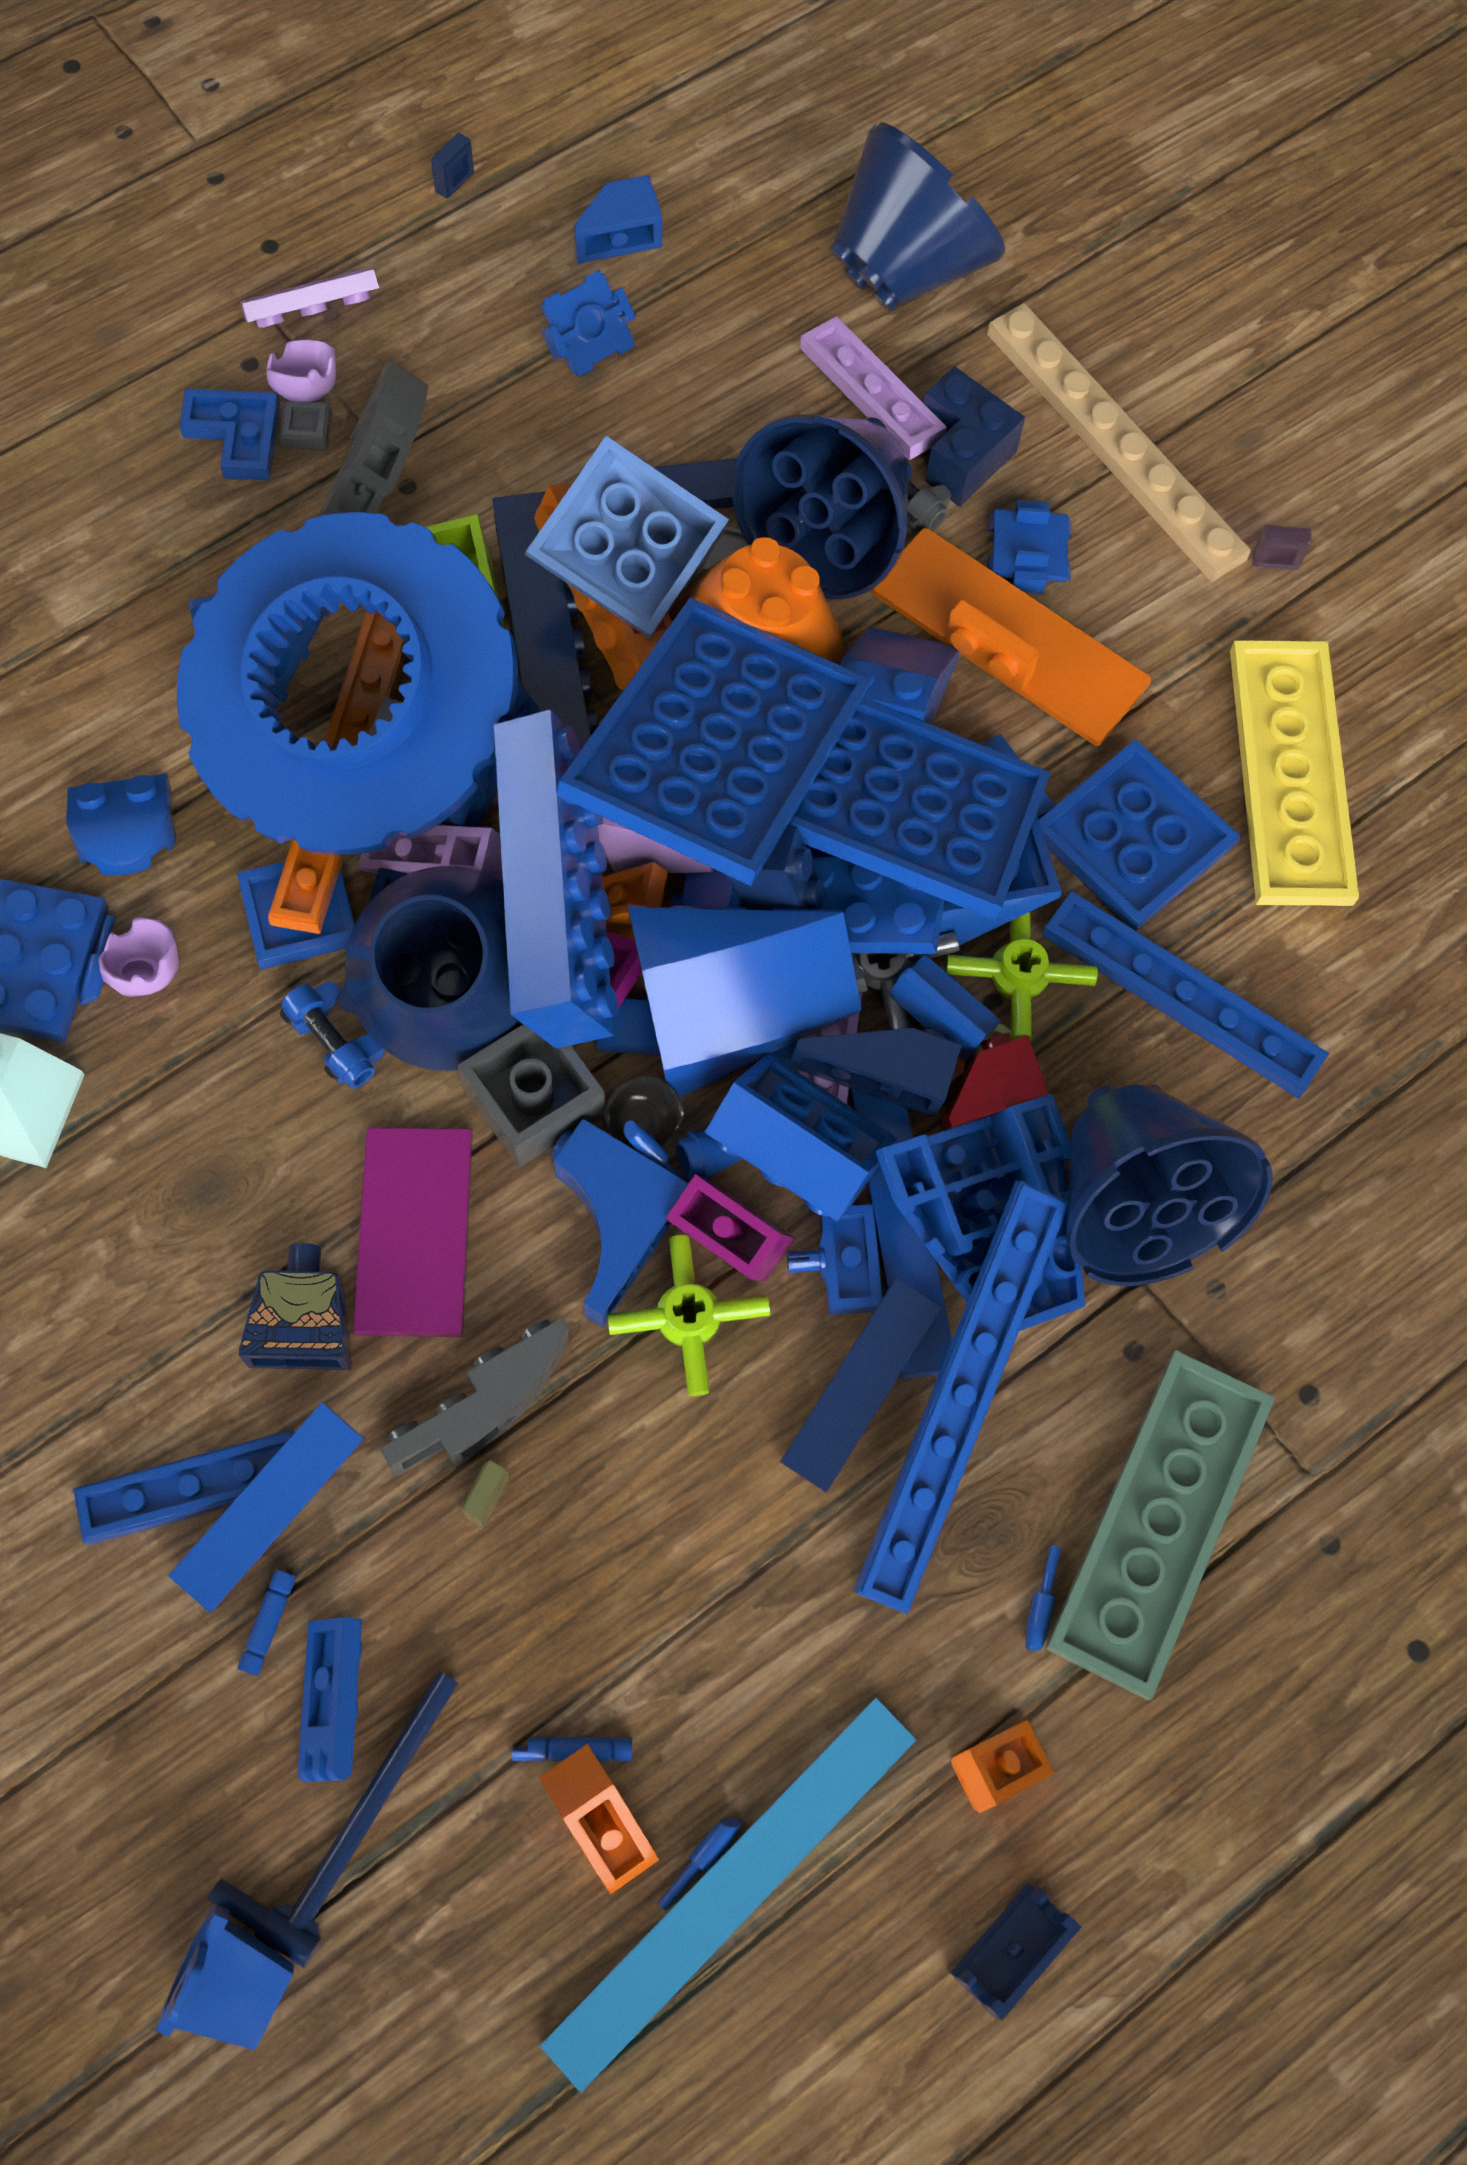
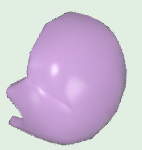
(304, 370)
(140, 959)

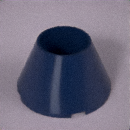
(444, 1034)

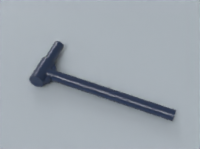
(292, 1928)

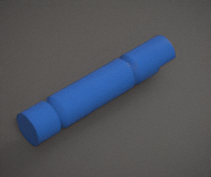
(562, 1747)

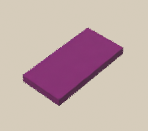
(413, 1233)

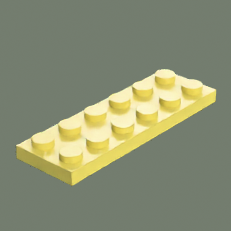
(1293, 774)

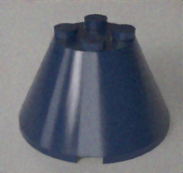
(907, 225)
(829, 495)
(1157, 1185)

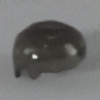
(648, 1103)

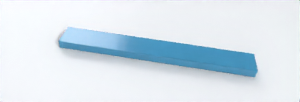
(726, 1895)

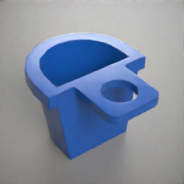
(225, 1984)

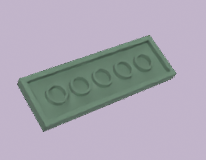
(1160, 1525)

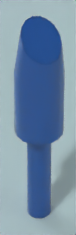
(92, 979)
(648, 1146)
(1042, 1605)
(703, 1857)

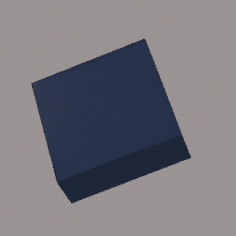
(452, 165)

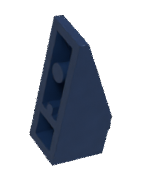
(892, 1065)

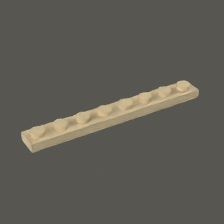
(1119, 442)

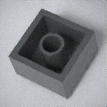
(530, 1092)

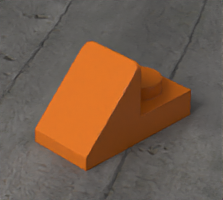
(633, 886)
(1001, 1766)

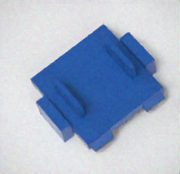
(587, 323)
(1030, 545)

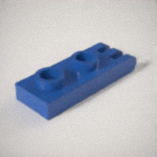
(329, 1699)

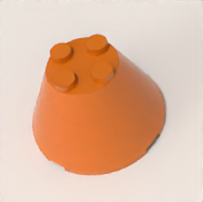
(772, 592)

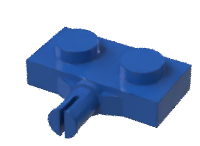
(845, 1261)

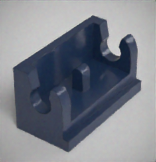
(1014, 1951)

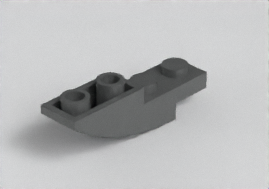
(379, 443)
(503, 1389)

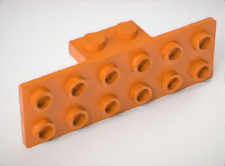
(1012, 636)

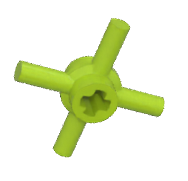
(1018, 985)
(670, 1322)

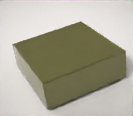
(485, 1493)

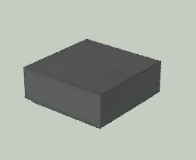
(305, 425)

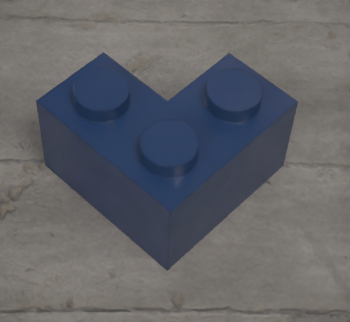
(978, 438)

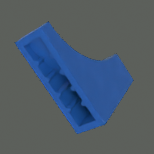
(627, 1202)

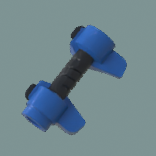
(347, 1060)

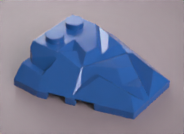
(960, 1182)

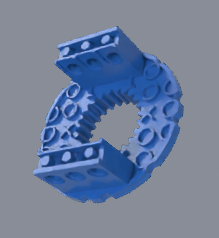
(418, 768)

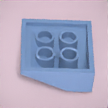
(627, 537)

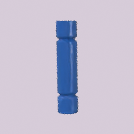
(266, 1623)

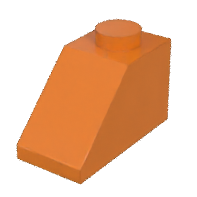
(598, 1819)

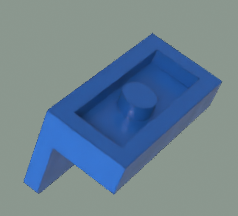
(944, 1005)

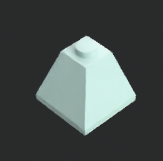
(33, 1100)

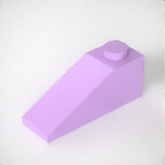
(440, 846)

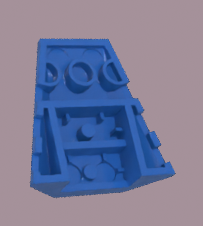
(739, 983)

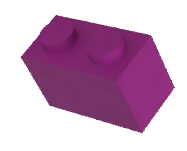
(730, 1228)

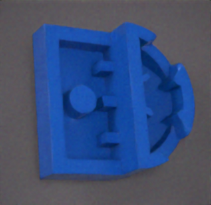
(121, 822)

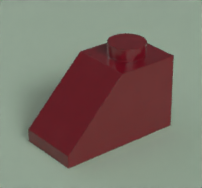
(995, 1080)

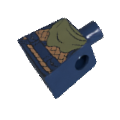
(298, 1317)

